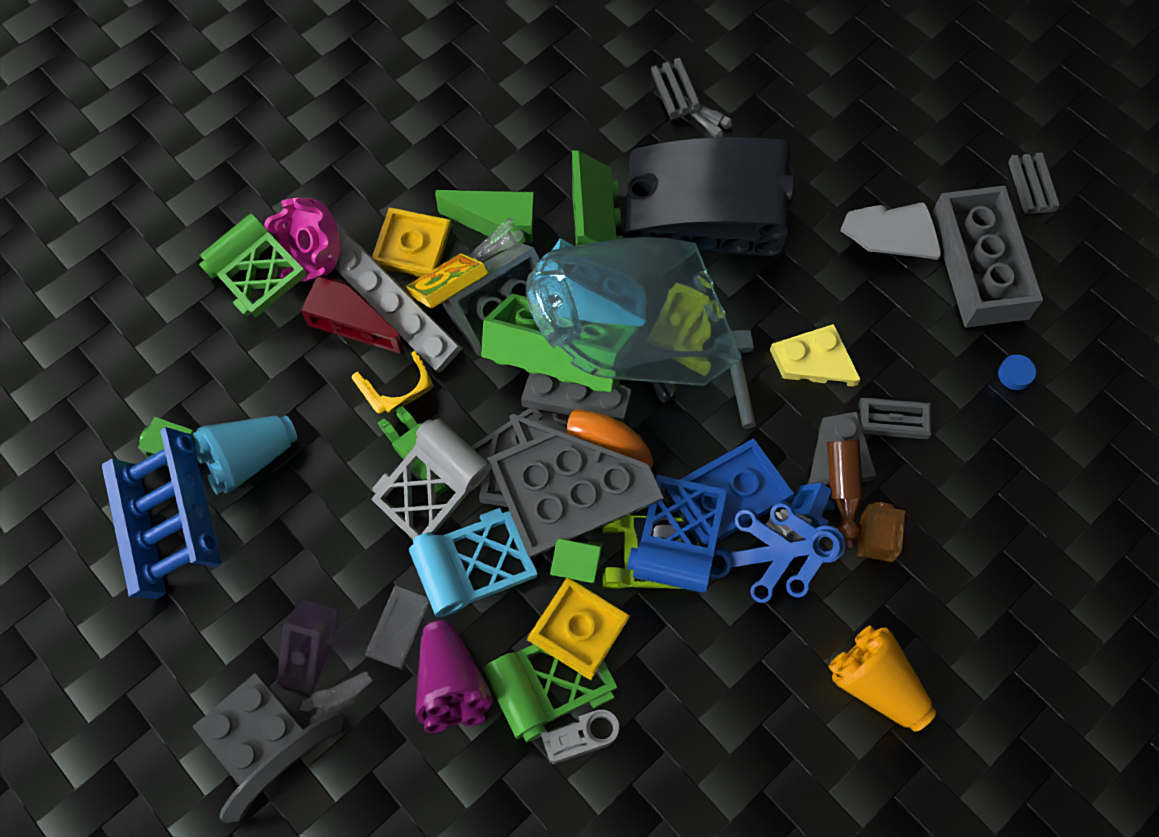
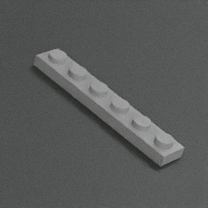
(395, 304)

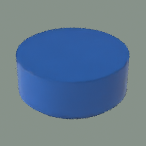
(1017, 372)

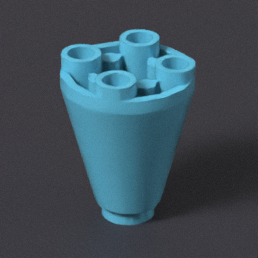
(241, 448)

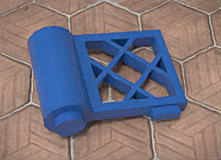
(673, 561)

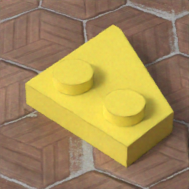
(815, 357)

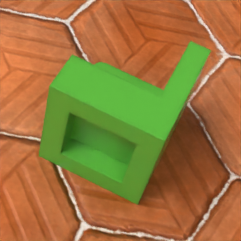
(576, 559)

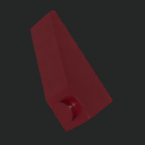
(341, 311)

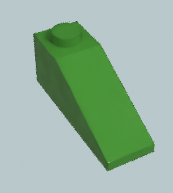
(489, 209)

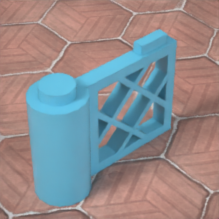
(442, 566)

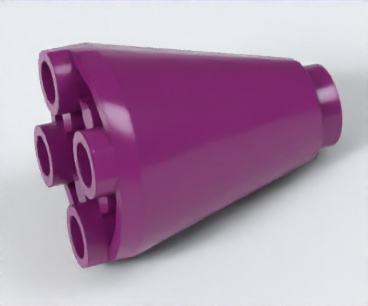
(448, 681)

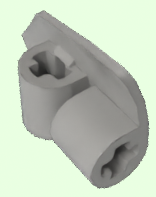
(894, 231)

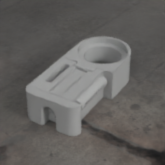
(576, 738)

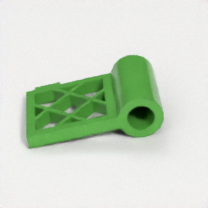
(241, 250)
(527, 702)

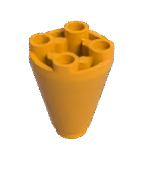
(883, 679)

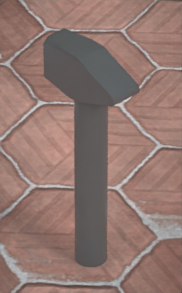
(744, 344)

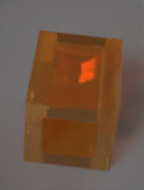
(881, 532)

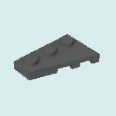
(555, 396)

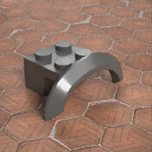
(258, 740)

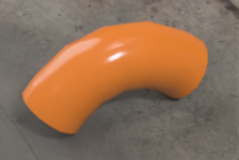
(609, 434)

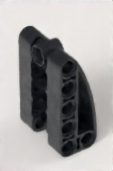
(712, 194)

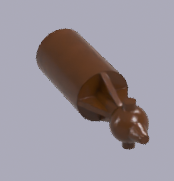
(846, 484)

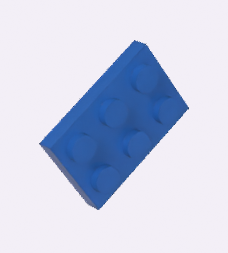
(749, 483)

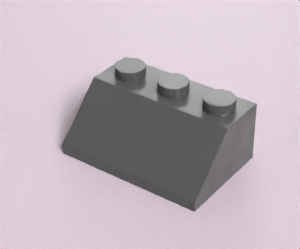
(505, 276)

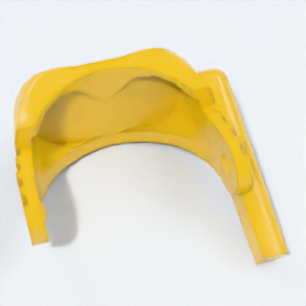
(389, 404)

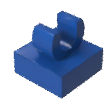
(812, 501)

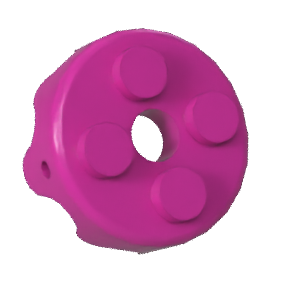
(292, 227)

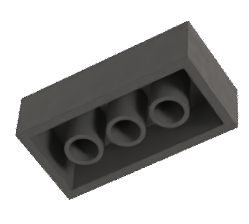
(986, 256)

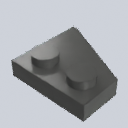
(837, 429)

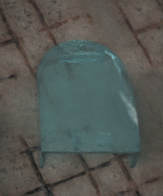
(633, 310)

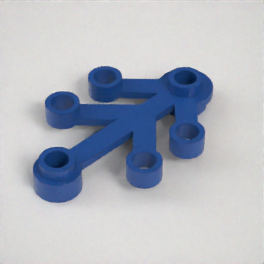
(781, 550)

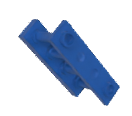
(132, 520)

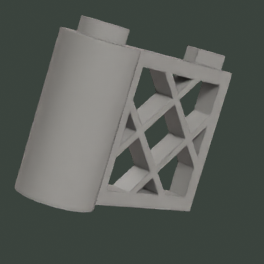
(445, 456)

